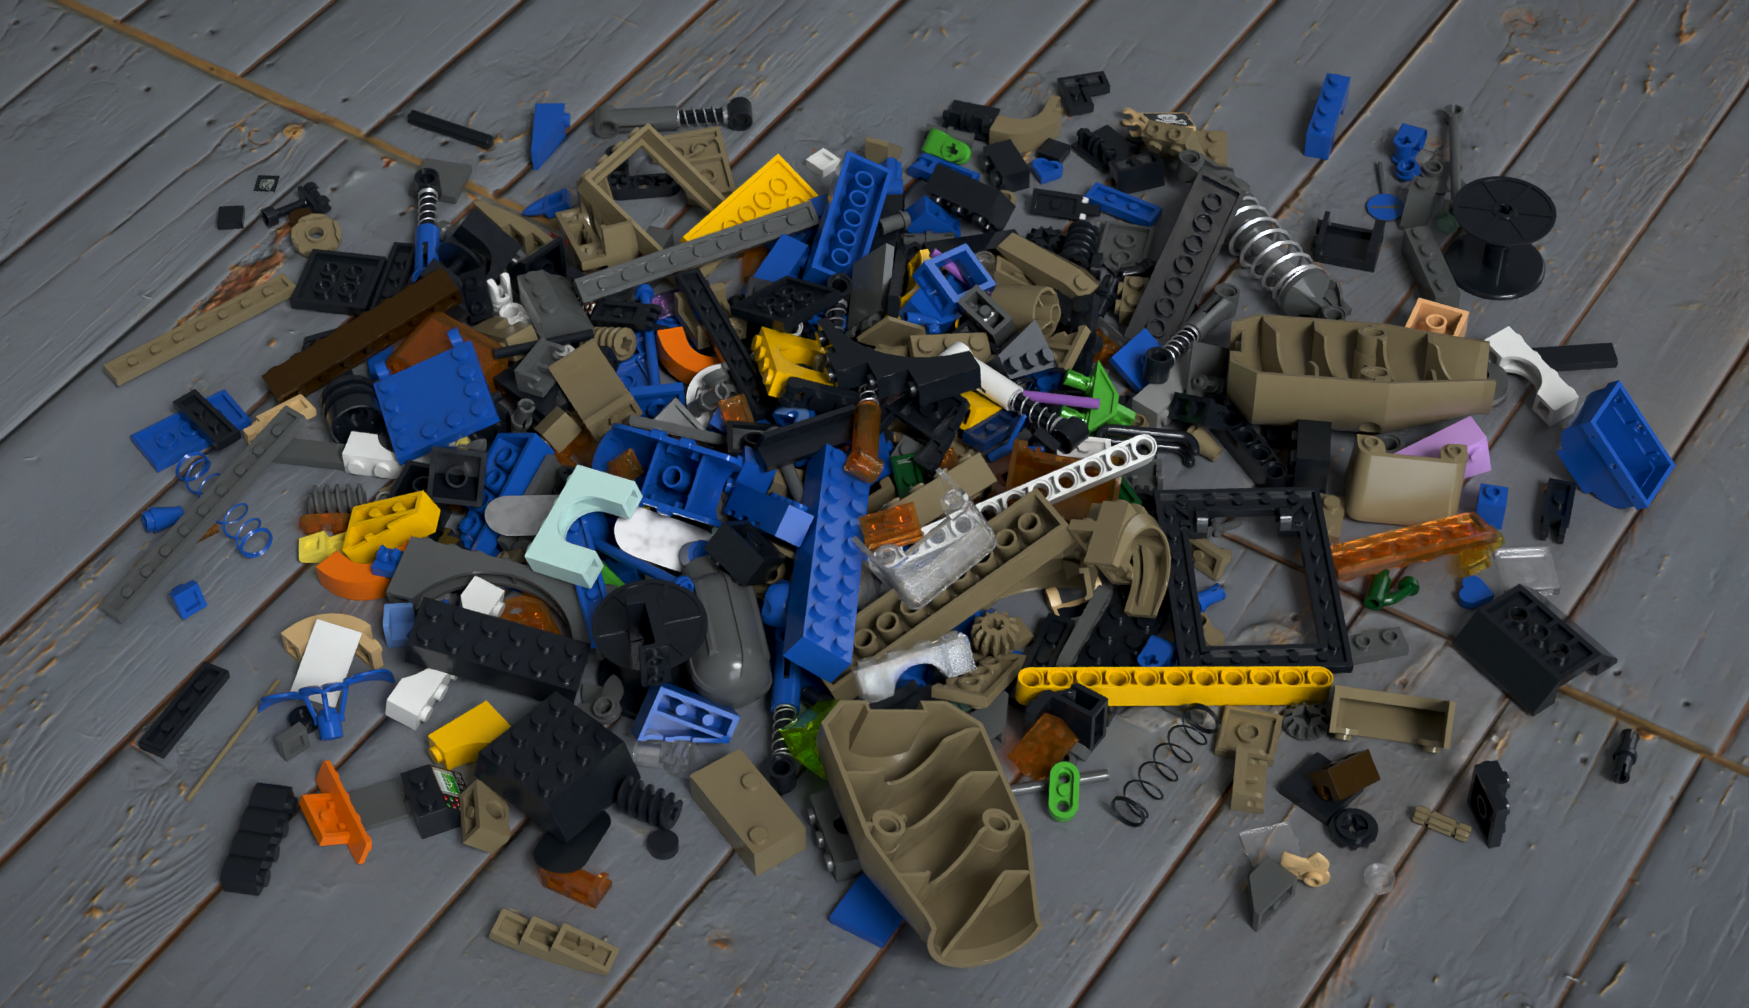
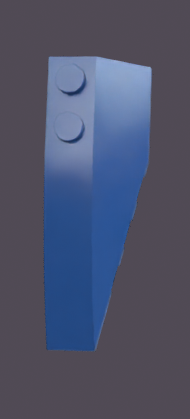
(510, 469)

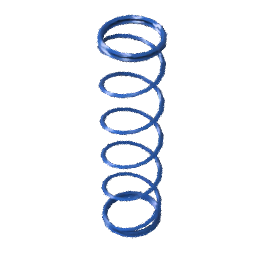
(207, 464)

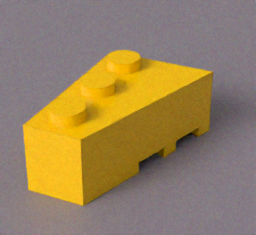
(389, 524)

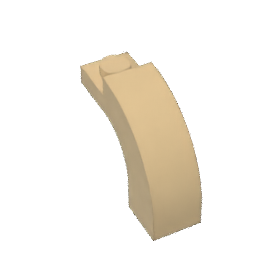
(298, 635)

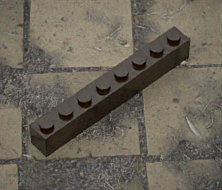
(362, 337)

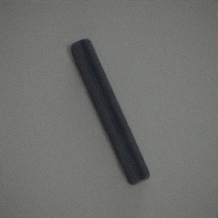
(450, 129)

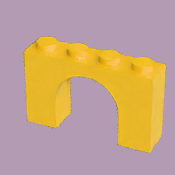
(778, 355)

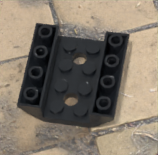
(1520, 651)

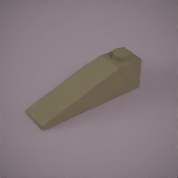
(1047, 267)

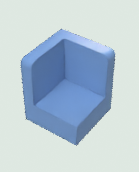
(397, 622)

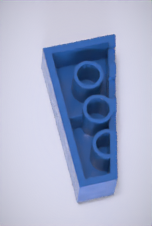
(770, 513)

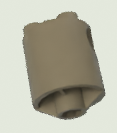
(1029, 303)

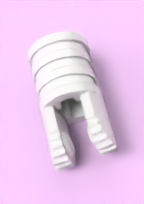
(500, 294)

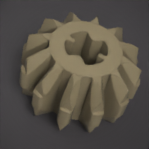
(995, 633)

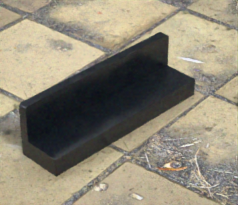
(804, 438)

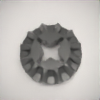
(1298, 728)

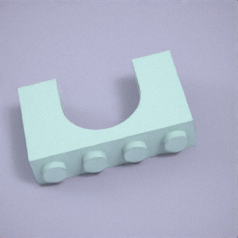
(584, 493)

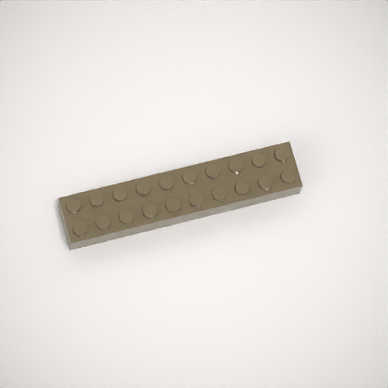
(1027, 538)

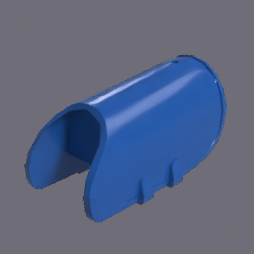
(676, 474)

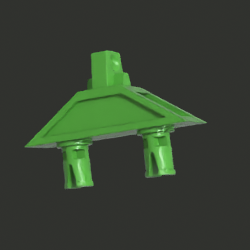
(1097, 386)

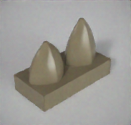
(1209, 557)

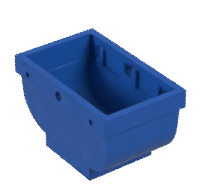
(1612, 452)

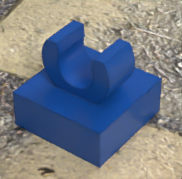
(386, 561)
(187, 599)

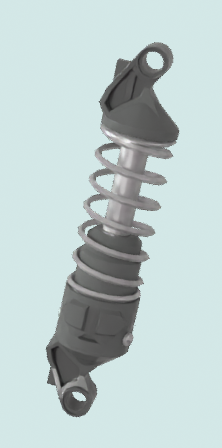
(1251, 234)

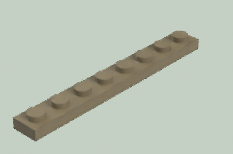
(199, 329)

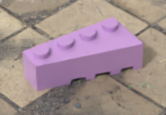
(1463, 432)

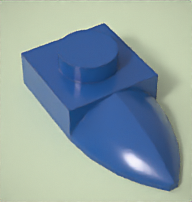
(550, 204)

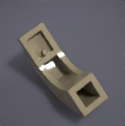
(1031, 132)

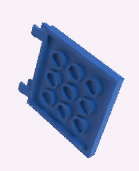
(435, 400)

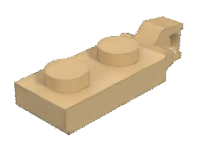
(298, 403)

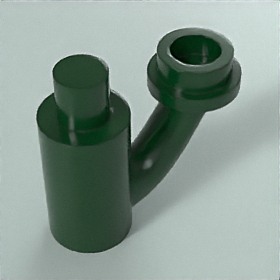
(1378, 588)

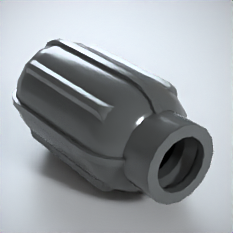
(735, 654)

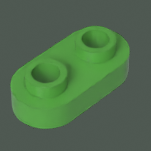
(1063, 793)

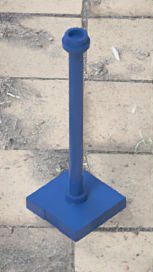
(657, 395)
(605, 545)

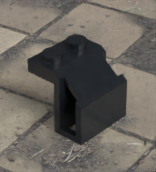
(1078, 707)

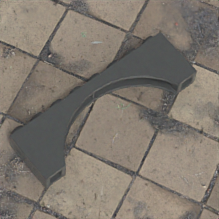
(438, 569)

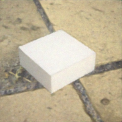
(822, 162)

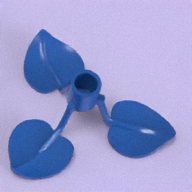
(329, 720)

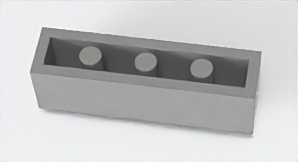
(1156, 399)

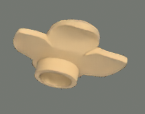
(1311, 870)

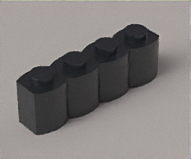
(258, 839)

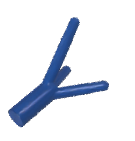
(1006, 449)

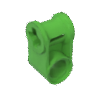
(944, 147)

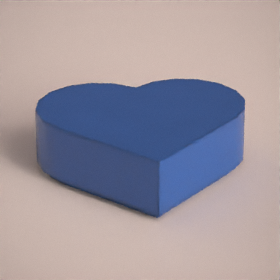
(1045, 170)
(1474, 593)

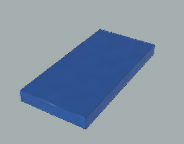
(175, 437)

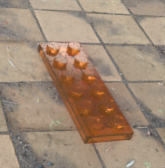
(1411, 545)

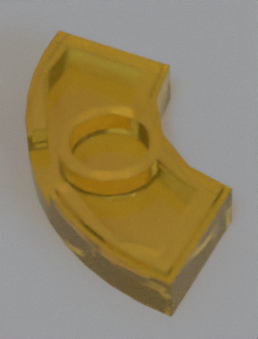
(1476, 560)

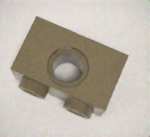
(484, 818)

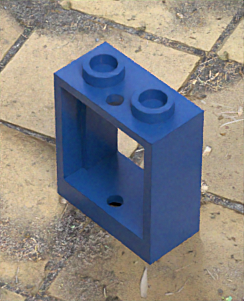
(930, 278)

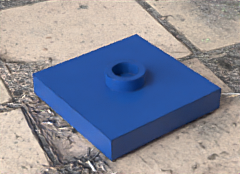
(1131, 358)

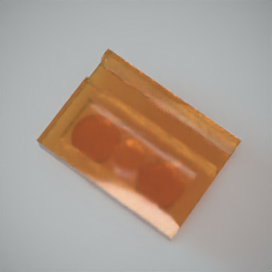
(891, 526)

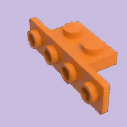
(333, 815)

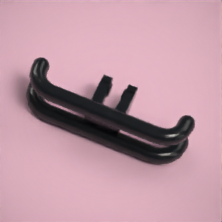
(1157, 433)

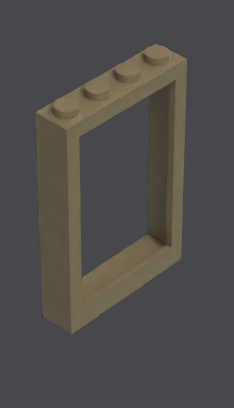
(672, 162)

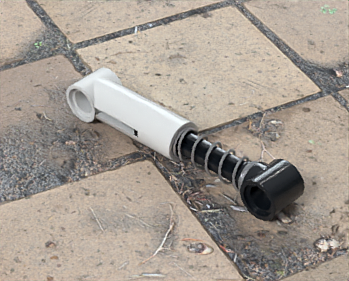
(1009, 395)

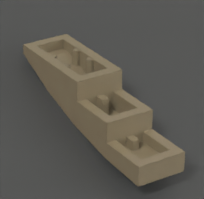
(518, 228)
(554, 944)

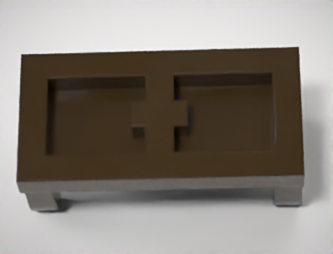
(1345, 775)

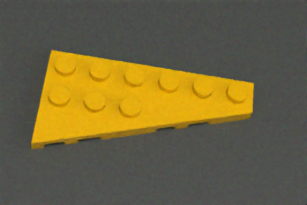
(766, 192)

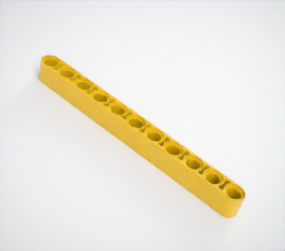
(1184, 684)

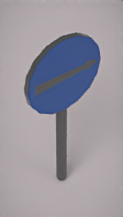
(1384, 206)

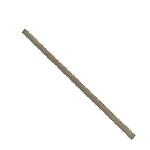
(230, 743)

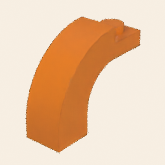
(679, 356)
(352, 579)

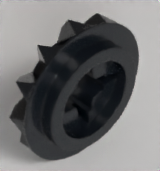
(1054, 237)
(1363, 822)

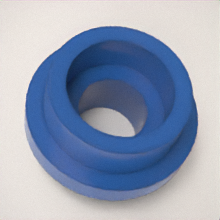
(1407, 169)

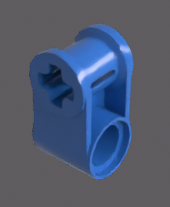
(1408, 142)
(1157, 653)

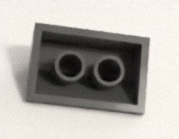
(551, 305)

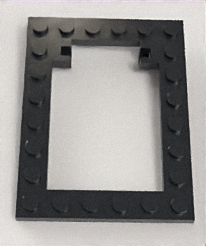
(1298, 514)

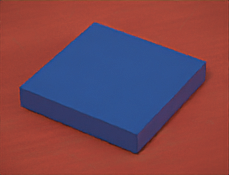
(867, 913)

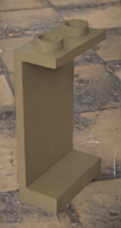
(594, 389)

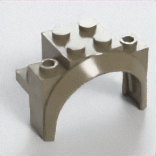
(592, 240)
(1115, 534)
(1062, 571)

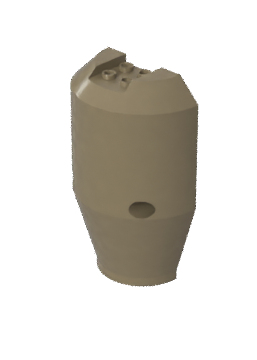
(1354, 374)
(934, 826)

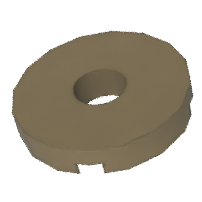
(315, 224)

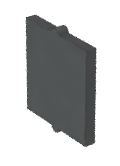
(379, 804)

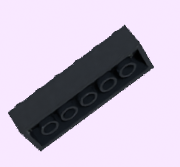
(496, 651)

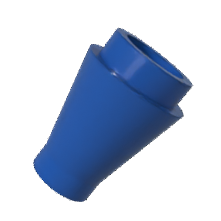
(160, 518)

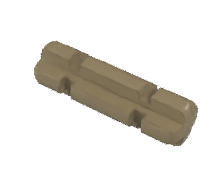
(1442, 823)

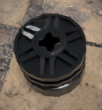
(351, 406)

